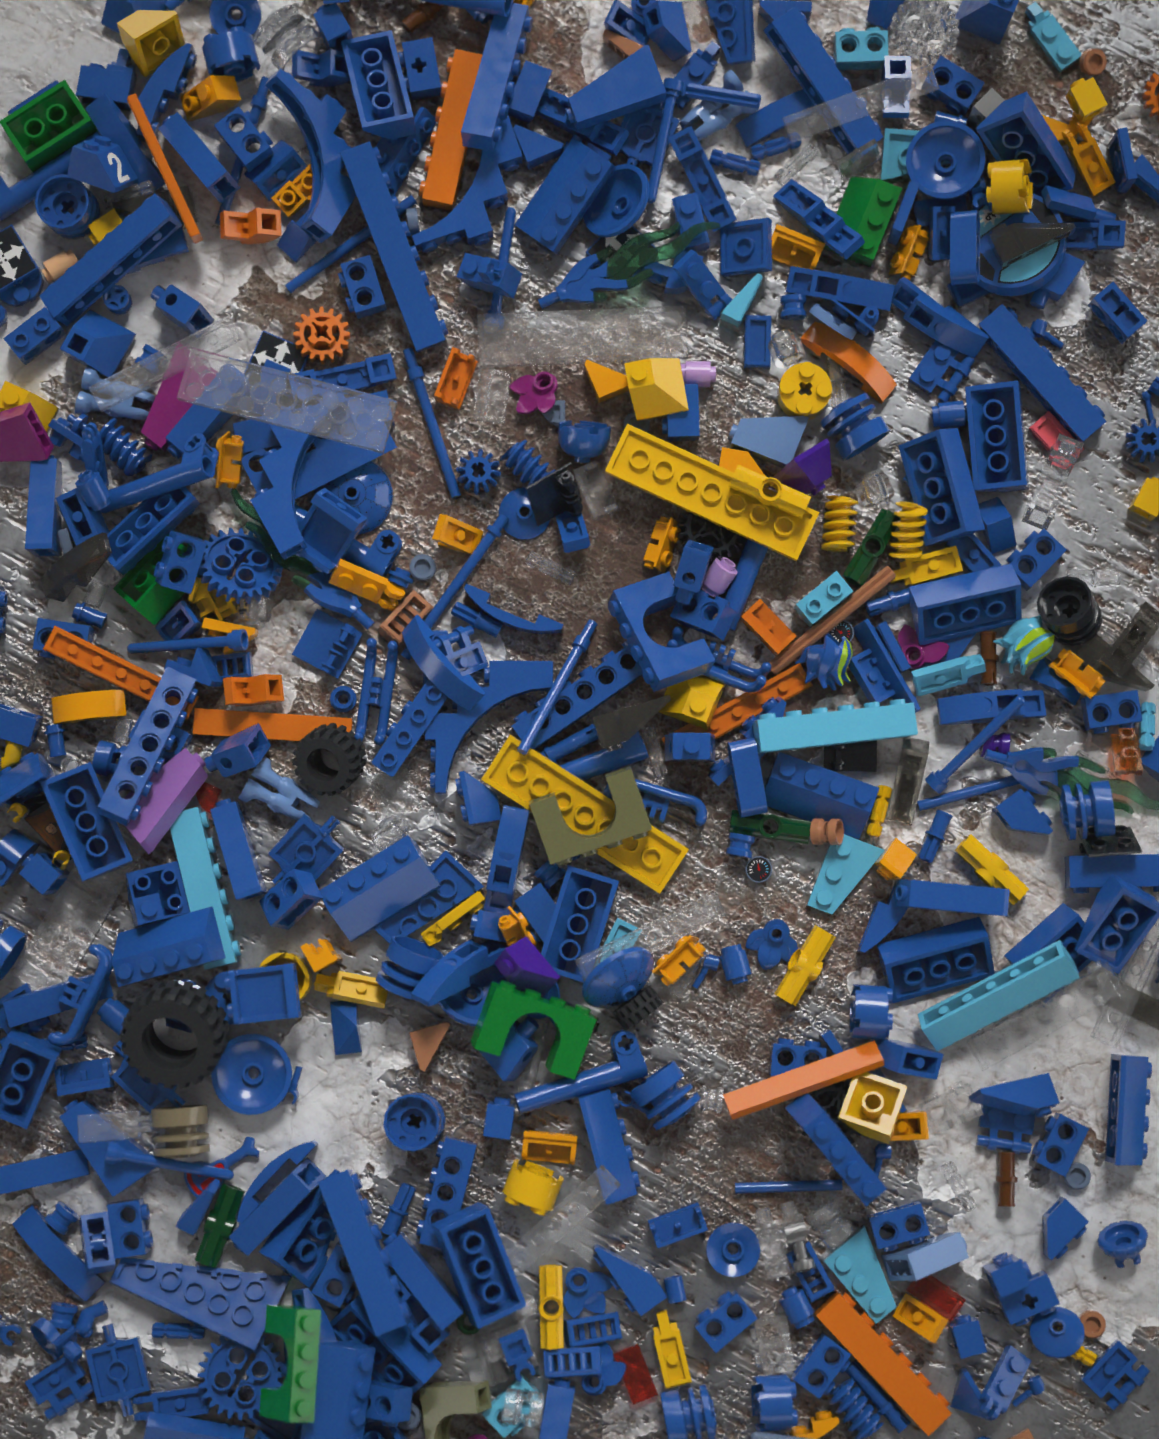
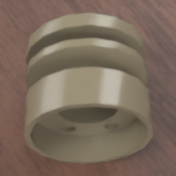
(180, 1130)

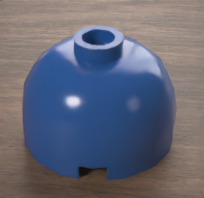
(583, 439)

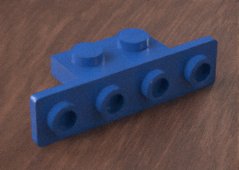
(401, 152)
(876, 670)
(410, 728)

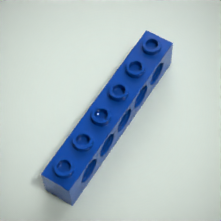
(171, 684)
(579, 706)

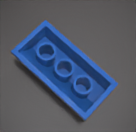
(379, 85)
(1020, 132)
(565, 195)
(997, 437)
(943, 485)
(148, 526)
(965, 604)
(819, 793)
(90, 837)
(379, 888)
(578, 920)
(167, 947)
(936, 959)
(1127, 1109)
(607, 1141)
(397, 1353)
(341, 1391)

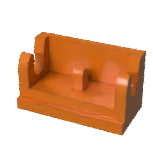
(455, 379)
(767, 627)

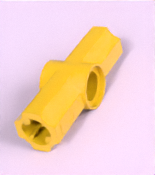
(753, 484)
(991, 868)
(805, 965)
(551, 1323)

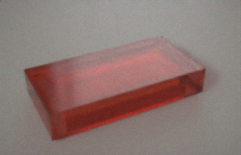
(937, 1296)
(637, 1375)

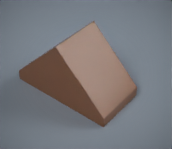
(427, 1041)

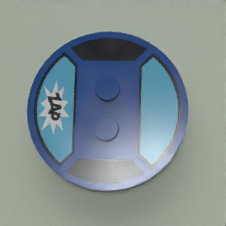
(1028, 273)

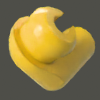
(12, 754)

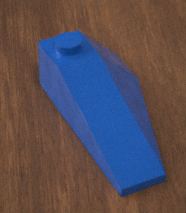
(302, 1239)

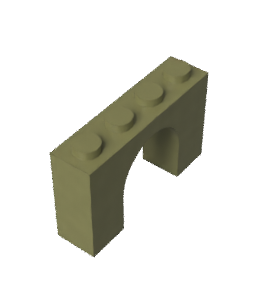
(563, 842)
(445, 1399)

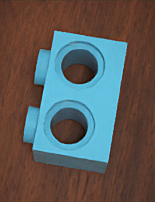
(861, 57)
(823, 599)
(498, 1406)

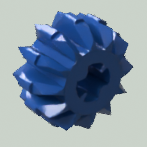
(1136, 440)
(488, 469)

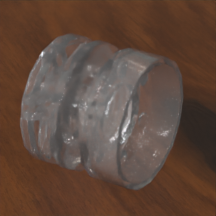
(284, 35)

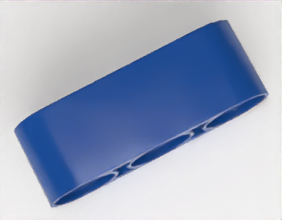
(965, 247)
(747, 777)

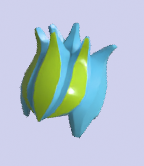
(1026, 643)

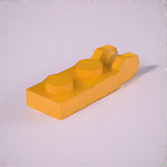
(1088, 159)
(366, 585)

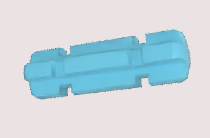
(1147, 726)

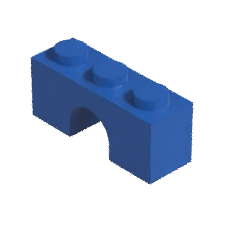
(421, 1324)

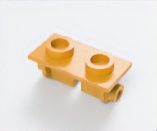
(911, 241)
(229, 450)
(661, 555)
(1067, 667)
(514, 926)
(670, 964)

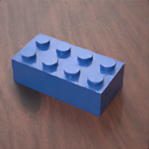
(479, 1265)

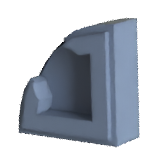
(556, 414)
(65, 540)

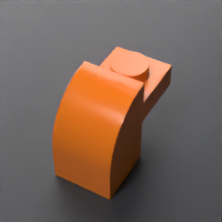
(251, 228)
(253, 690)

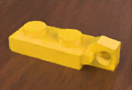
(929, 567)
(452, 919)
(352, 988)
(670, 1352)

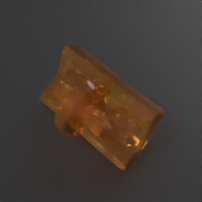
(1126, 752)

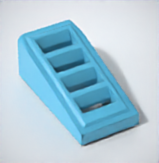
(738, 307)

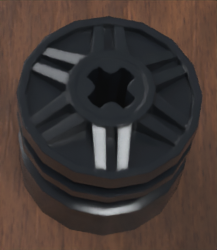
(1069, 611)

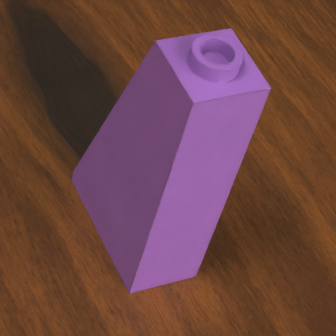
(167, 798)

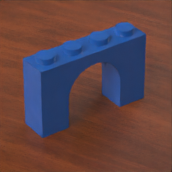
(659, 664)
(836, 1148)

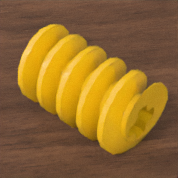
(839, 523)
(909, 530)

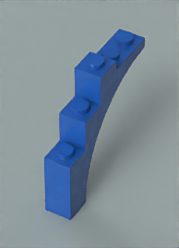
(317, 121)
(487, 190)
(277, 504)
(505, 681)

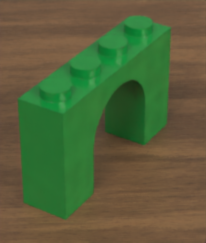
(507, 1004)
(301, 1332)

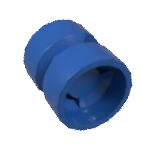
(105, 758)

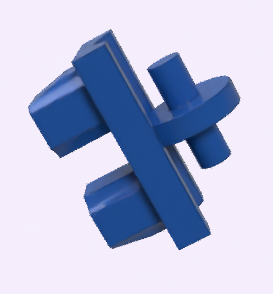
(69, 429)

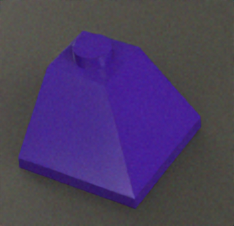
(808, 470)
(526, 967)

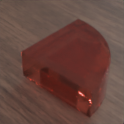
(207, 796)

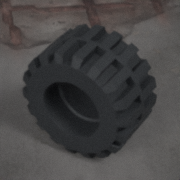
(315, 772)

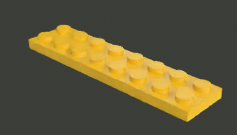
(705, 491)
(584, 811)

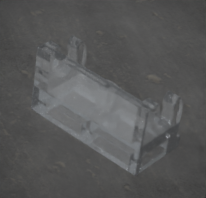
(595, 491)

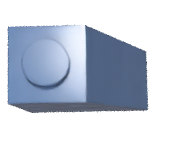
(769, 437)
(925, 1257)

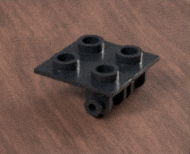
(555, 495)
(851, 757)
(1122, 843)

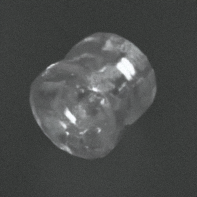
(711, 1099)

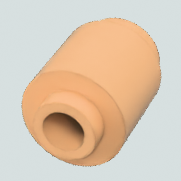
(58, 264)

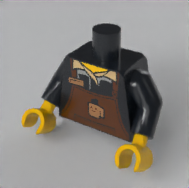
(44, 823)

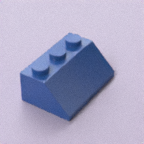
(1060, 925)

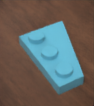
(895, 151)
(841, 872)
(862, 1275)

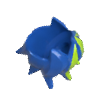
(828, 661)

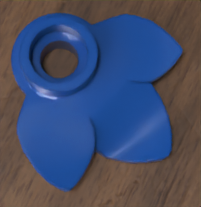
(772, 948)
(587, 1295)
(611, 1371)

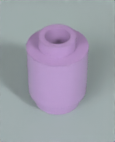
(698, 373)
(719, 576)

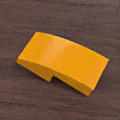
(295, 194)
(820, 1425)

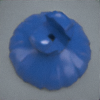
(1123, 1241)

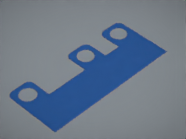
(320, 465)

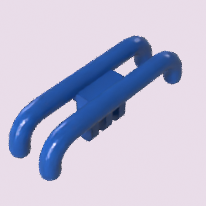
(724, 663)
(376, 691)
(658, 799)
(84, 996)

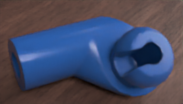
(87, 1316)

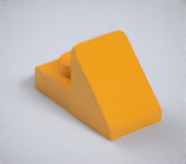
(456, 534)
(219, 628)
(911, 1126)
(920, 1318)

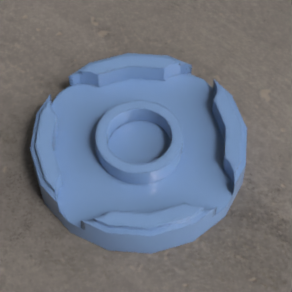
(833, 321)

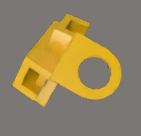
(206, 604)

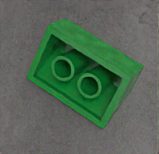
(48, 125)
(867, 210)
(142, 590)

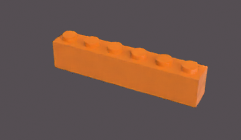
(448, 152)
(883, 1363)

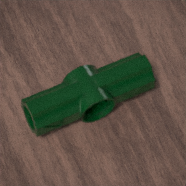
(863, 561)
(787, 828)
(219, 1225)

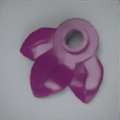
(533, 394)
(927, 653)

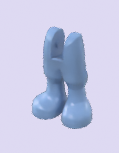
(711, 115)
(86, 403)
(288, 793)

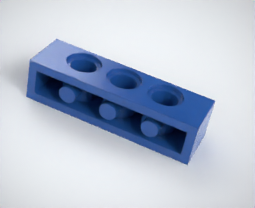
(464, 1153)

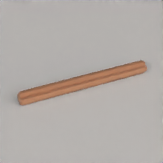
(832, 619)

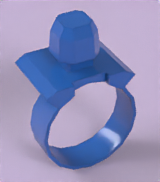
(54, 1343)

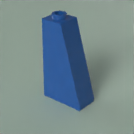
(986, 17)
(620, 91)
(199, 157)
(196, 420)
(43, 509)
(238, 850)
(952, 897)
(117, 1176)
(277, 1206)
(423, 1280)
(557, 1409)
(177, 1427)

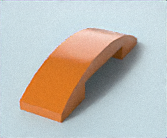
(852, 357)

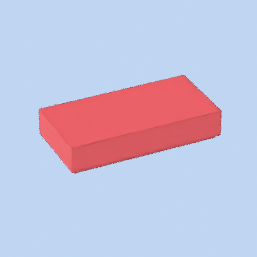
(1047, 430)

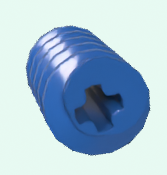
(122, 450)
(525, 463)
(855, 1409)

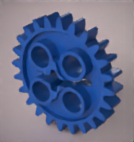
(252, 579)
(219, 1362)

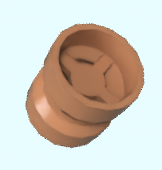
(826, 831)

